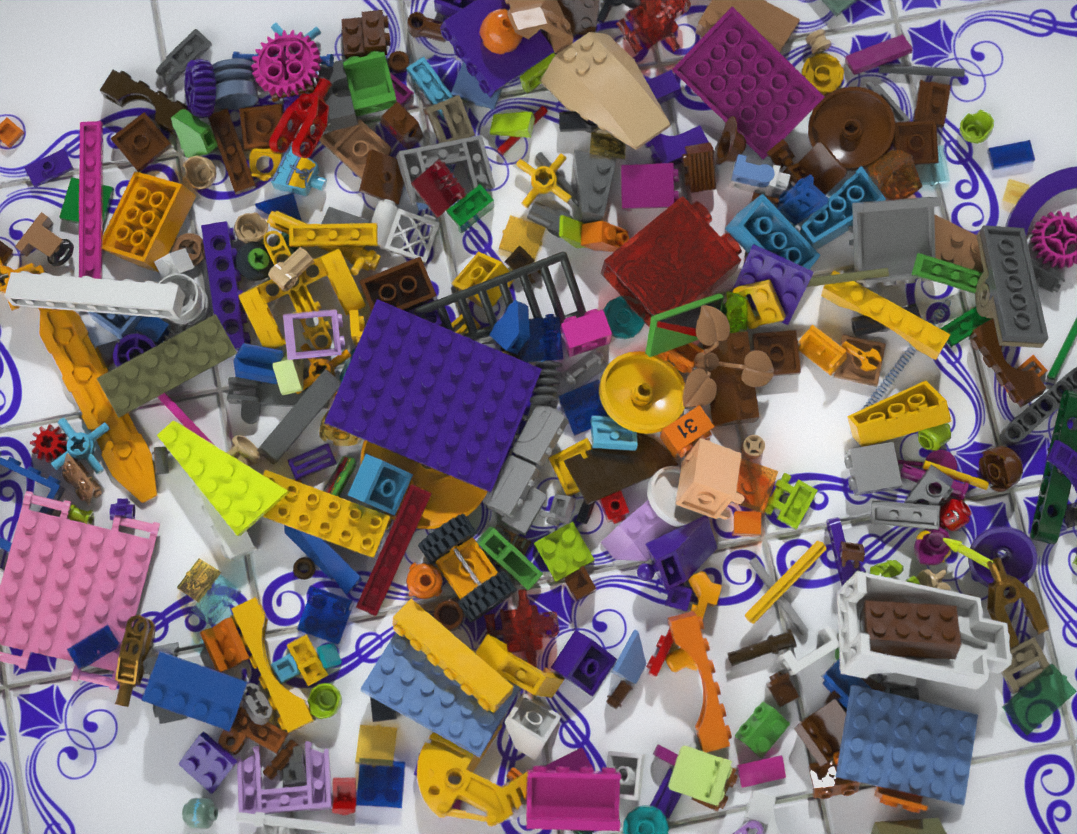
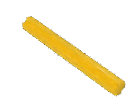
(785, 582)

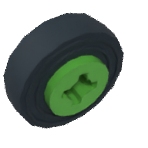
(249, 266)

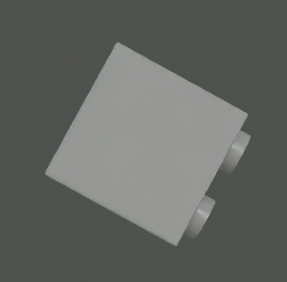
(873, 469)

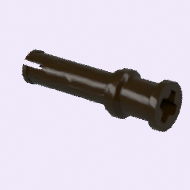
(771, 645)

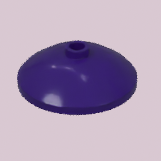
(1018, 560)

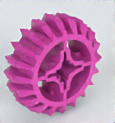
(1042, 242)

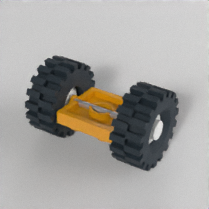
(466, 567)

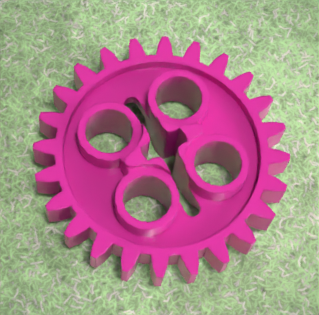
(267, 65)

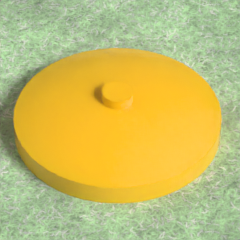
(642, 392)

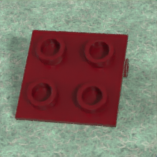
(438, 188)

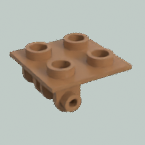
(76, 474)

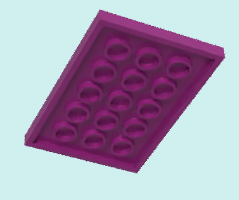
(749, 80)

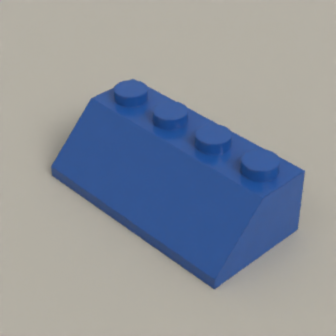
(194, 691)

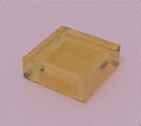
(1014, 190)

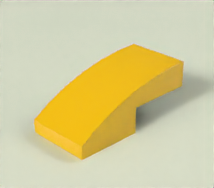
(307, 659)

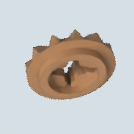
(187, 240)

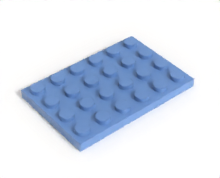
(427, 696)
(907, 745)

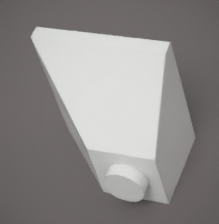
(530, 725)

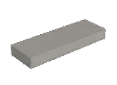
(905, 514)

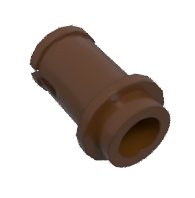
(618, 695)

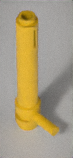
(356, 255)

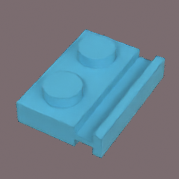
(610, 435)

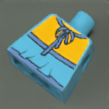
(297, 175)

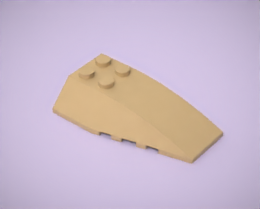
(607, 88)

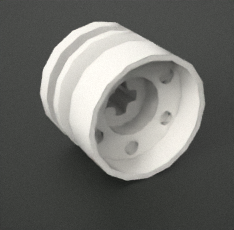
(195, 300)

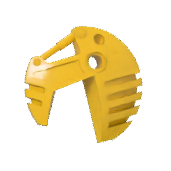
(445, 759)

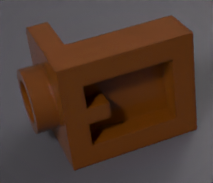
(782, 688)

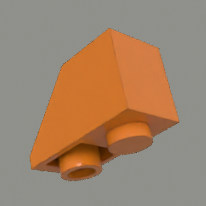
(603, 236)

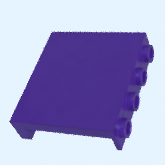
(490, 68)

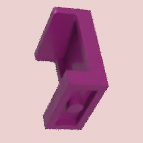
(648, 186)

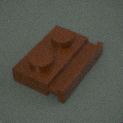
(932, 102)

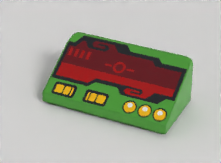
(341, 476)

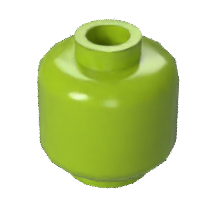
(935, 437)

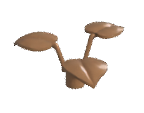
(710, 329)

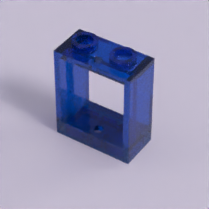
(85, 651)

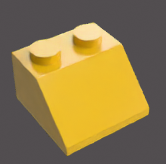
(480, 270)

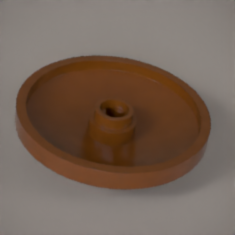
(853, 125)

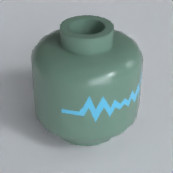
(199, 813)

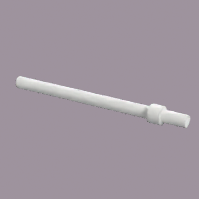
(261, 819)

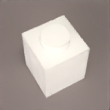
(174, 263)

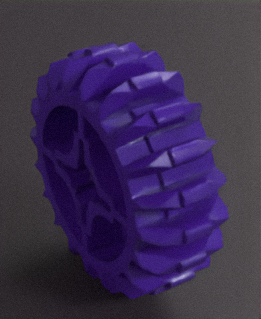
(200, 88)

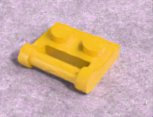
(765, 302)

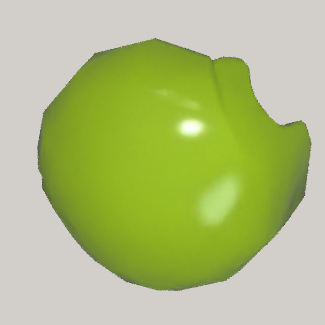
(977, 127)
(324, 701)

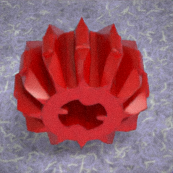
(42, 441)

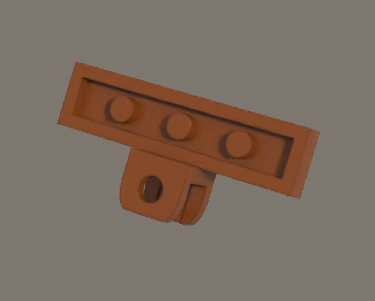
(244, 729)

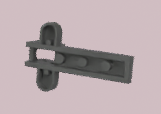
(266, 395)

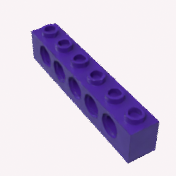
(212, 236)

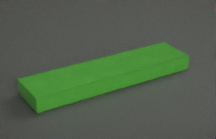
(946, 273)

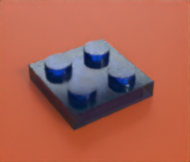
(381, 785)

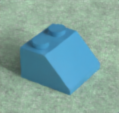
(380, 484)

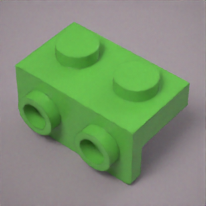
(762, 729)

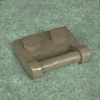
(455, 117)
(1023, 656)

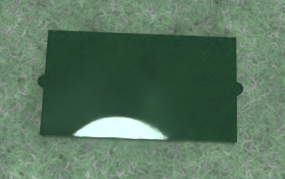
(1039, 699)

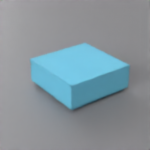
(285, 668)

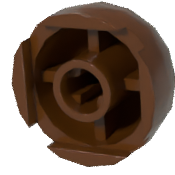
(1001, 468)

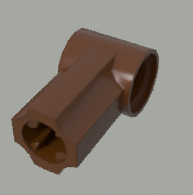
(429, 29)

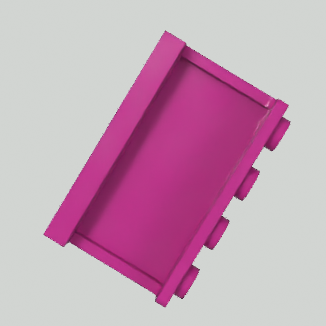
(573, 799)

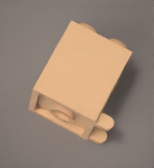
(709, 480)

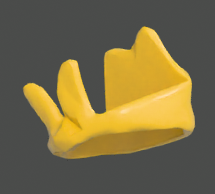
(255, 155)

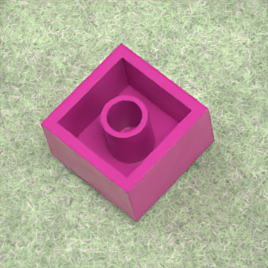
(585, 332)

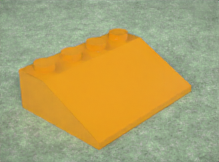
(147, 220)

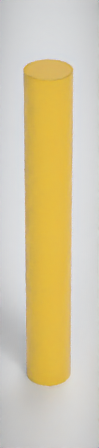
(958, 475)

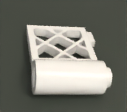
(387, 220)

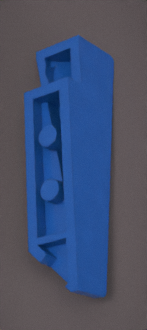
(325, 559)

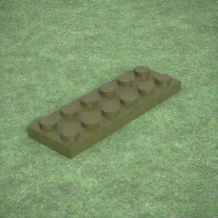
(167, 366)

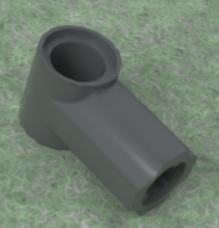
(546, 217)

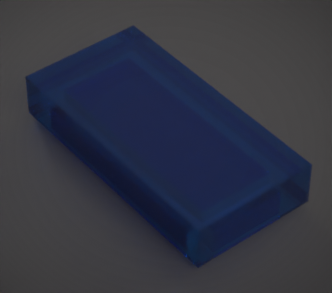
(1011, 155)

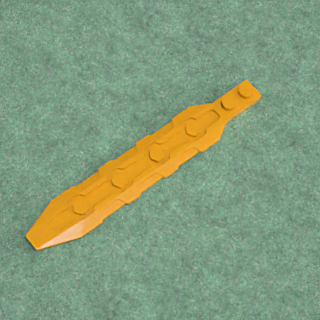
(78, 361)

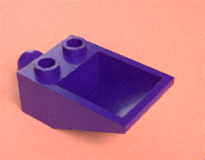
(679, 553)

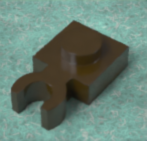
(519, 259)

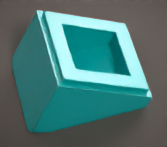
(329, 655)

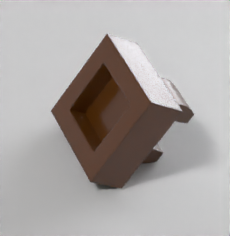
(781, 154)
(851, 551)

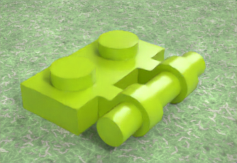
(796, 504)

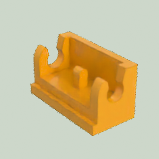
(822, 350)

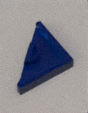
(284, 204)

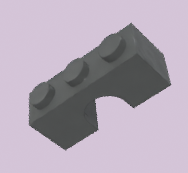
(341, 109)

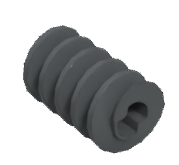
(544, 386)

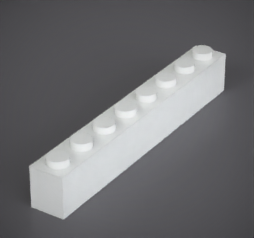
(95, 295)

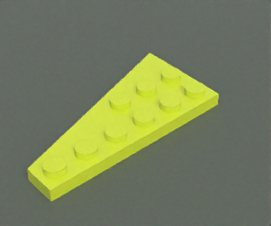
(229, 484)

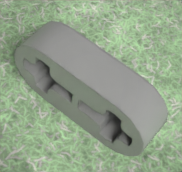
(258, 702)

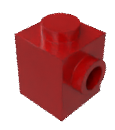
(614, 508)

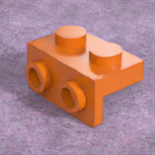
(682, 357)

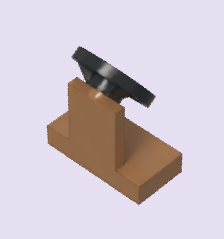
(45, 241)

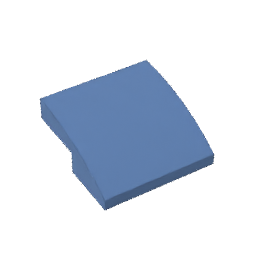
(469, 90)

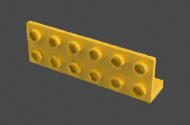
(328, 516)

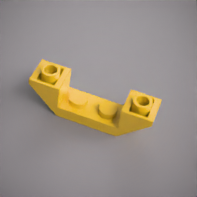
(516, 670)

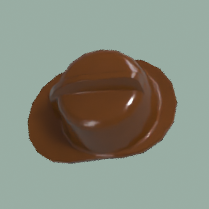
(730, 143)

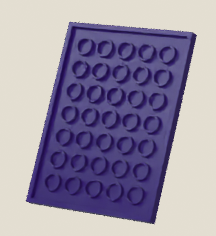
(433, 396)

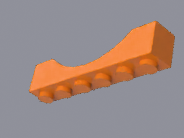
(710, 726)

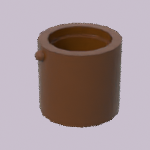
(449, 615)

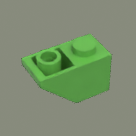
(193, 133)

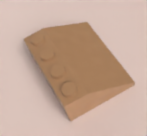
(766, 18)

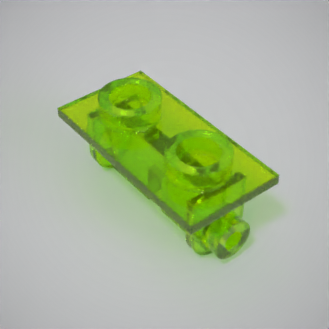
(736, 312)

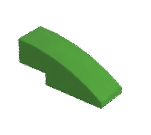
(509, 558)

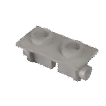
(584, 369)

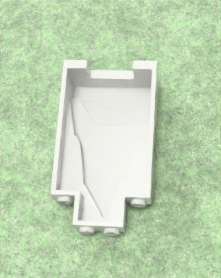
(983, 640)

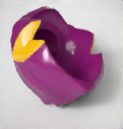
(931, 548)

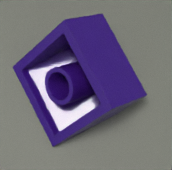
(584, 663)

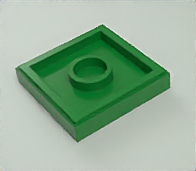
(70, 207)

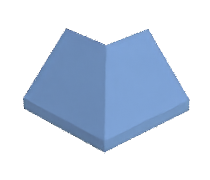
(631, 660)

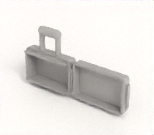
(533, 448)

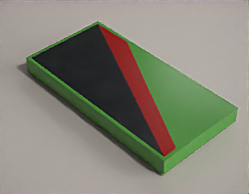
(677, 325)

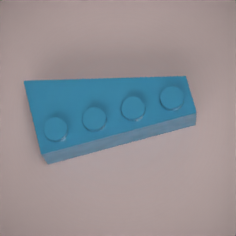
(837, 215)

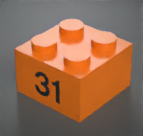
(686, 431)

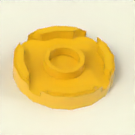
(823, 72)

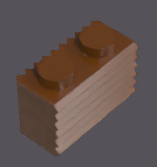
(700, 167)

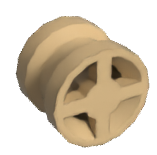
(818, 41)
(756, 443)

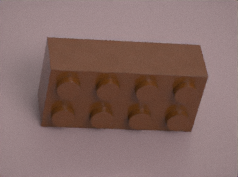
(911, 629)

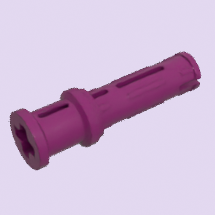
(914, 474)

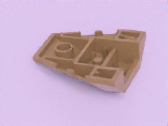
(532, 15)

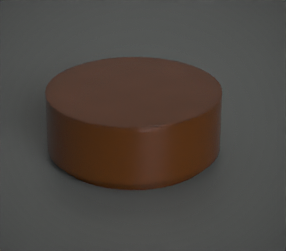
(398, 62)

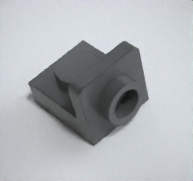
(297, 769)

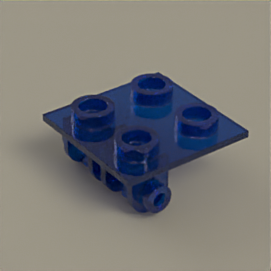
(544, 340)
(582, 405)

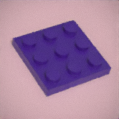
(786, 277)

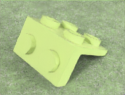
(700, 775)

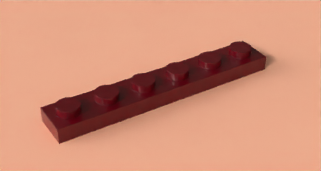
(393, 550)

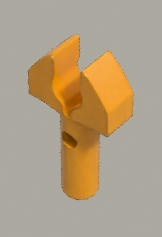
(863, 356)

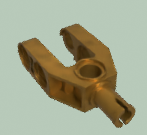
(997, 601)
(130, 665)

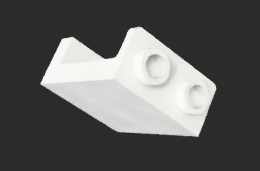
(793, 666)

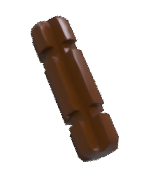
(280, 760)

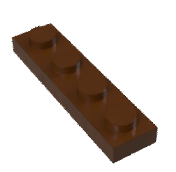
(231, 151)

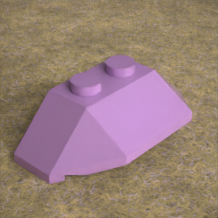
(630, 537)

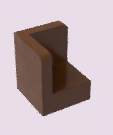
(580, 584)

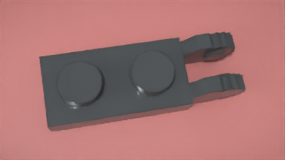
(189, 49)

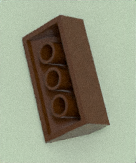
(734, 400)

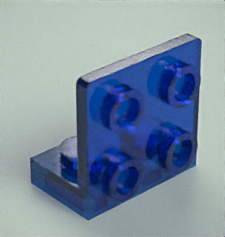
(325, 615)

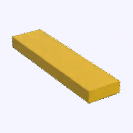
(333, 235)

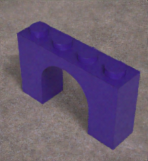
(664, 147)

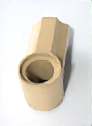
(286, 273)

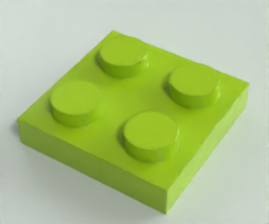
(564, 551)

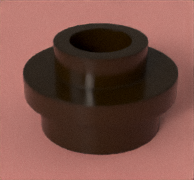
(297, 568)

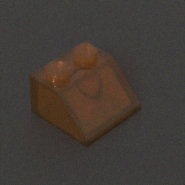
(755, 484)

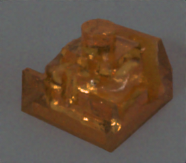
(895, 175)

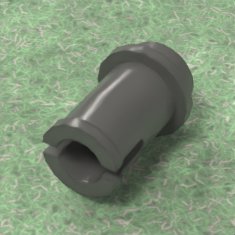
(161, 460)
(909, 692)

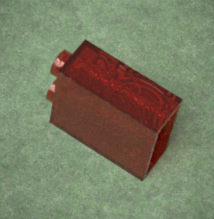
(672, 261)

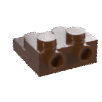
(365, 34)

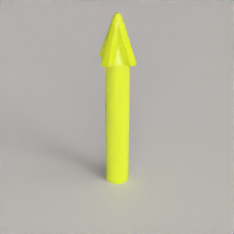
(956, 546)

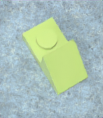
(289, 374)

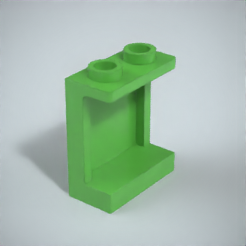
(369, 83)

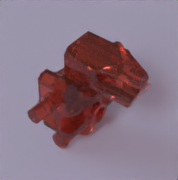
(653, 23)
(524, 627)

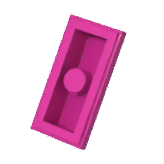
(761, 771)

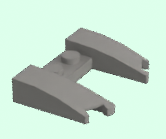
(467, 150)

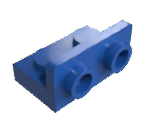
(801, 200)
(840, 682)

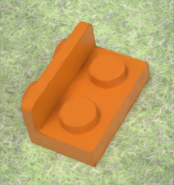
(224, 645)

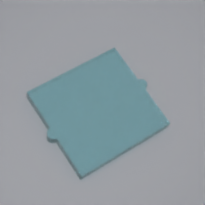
(934, 173)

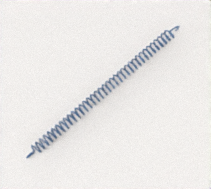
(903, 362)

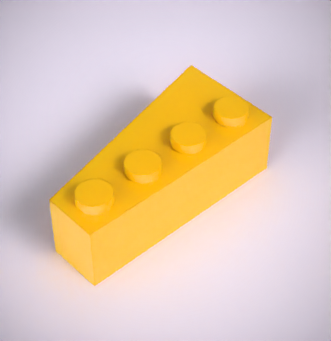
(900, 415)

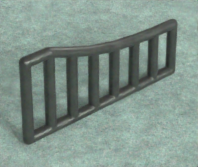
(501, 281)

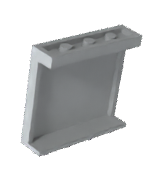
(892, 235)

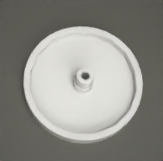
(662, 497)

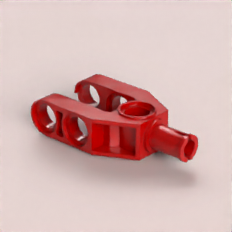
(305, 110)

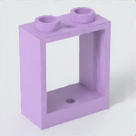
(337, 322)

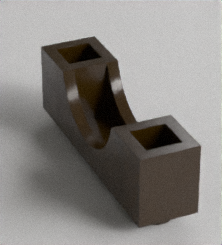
(122, 90)

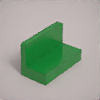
(471, 208)

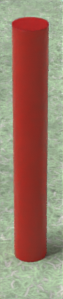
(512, 140)

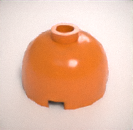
(499, 33)

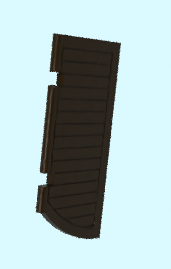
(615, 469)

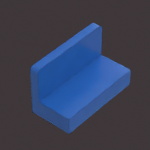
(257, 363)

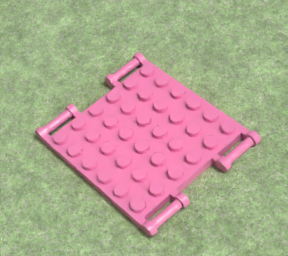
(69, 583)

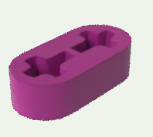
(665, 754)

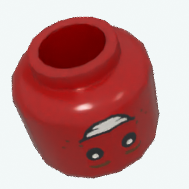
(954, 515)

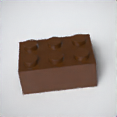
(400, 286)

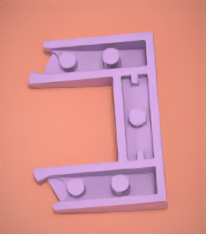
(313, 797)

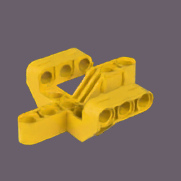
(330, 265)

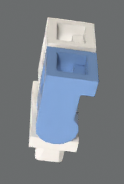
(757, 178)

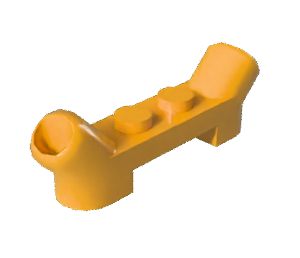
(707, 594)

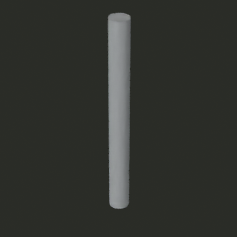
(783, 602)

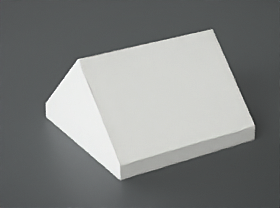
(631, 770)

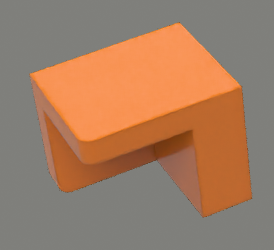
(747, 524)

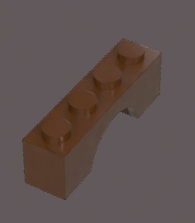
(1022, 385)

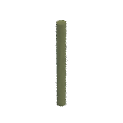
(847, 277)

